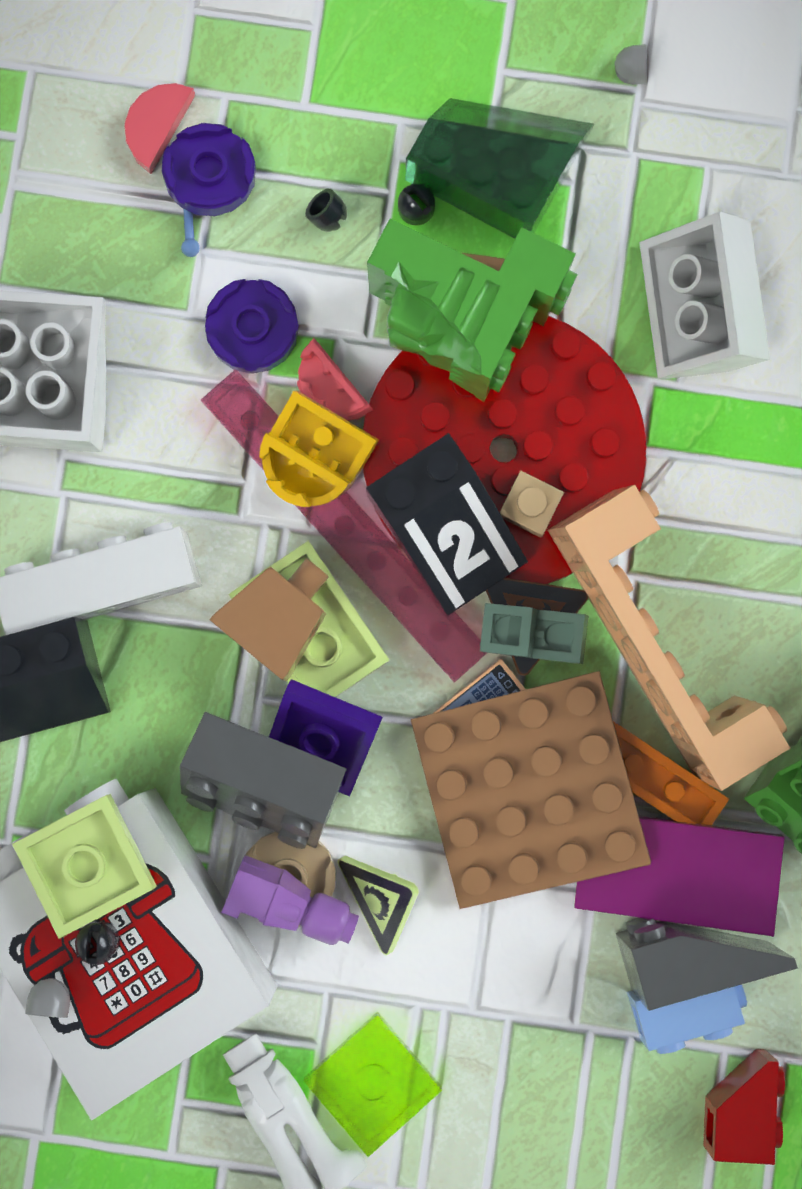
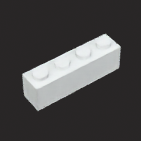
(98, 581)

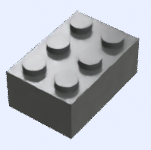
(259, 781)

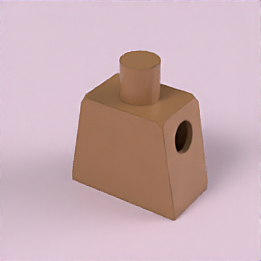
(275, 617)

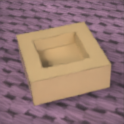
(531, 504)

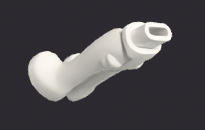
(275, 1099)

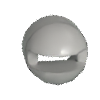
(632, 64)
(48, 999)

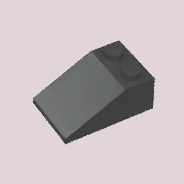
(683, 961)

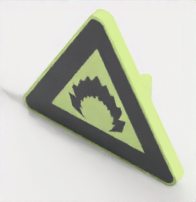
(381, 898)

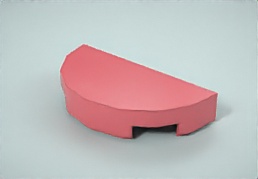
(154, 121)
(328, 385)

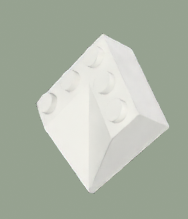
(52, 371)

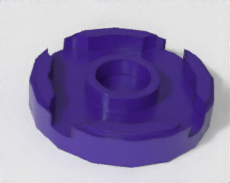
(209, 169)
(251, 325)

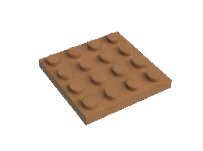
(530, 790)

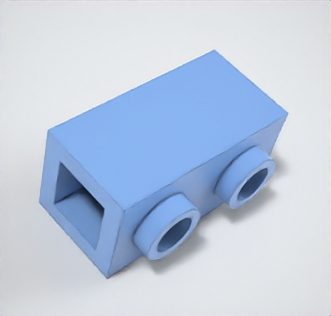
(705, 1016)

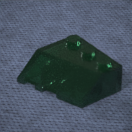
(495, 161)

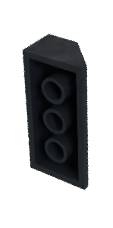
(49, 678)

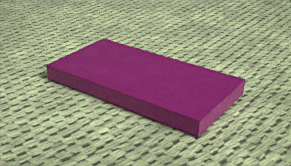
(696, 878)

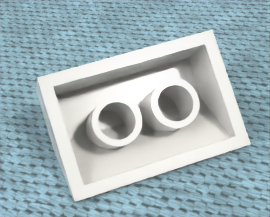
(704, 297)

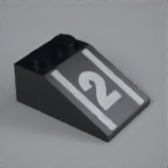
(446, 524)

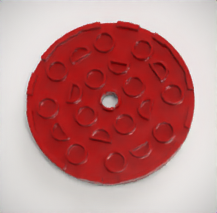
(559, 405)

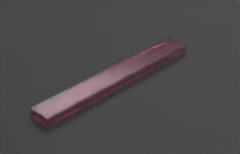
(356, 540)

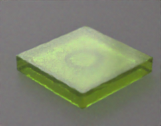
(372, 1084)

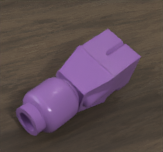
(286, 903)

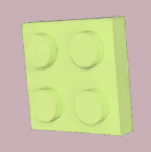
(84, 865)

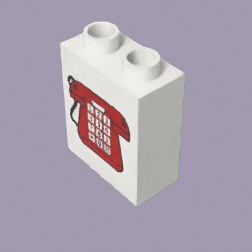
(169, 988)

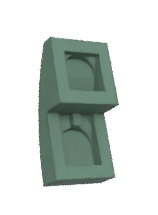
(534, 633)

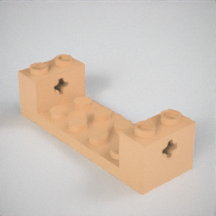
(715, 744)

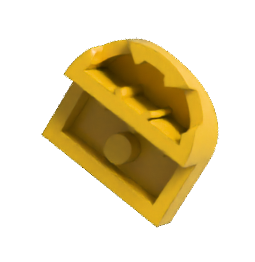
(313, 453)

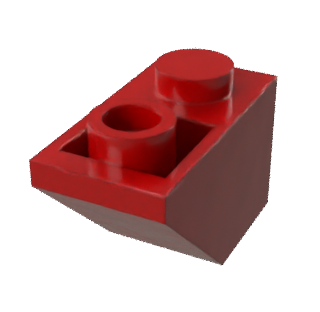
(742, 1112)

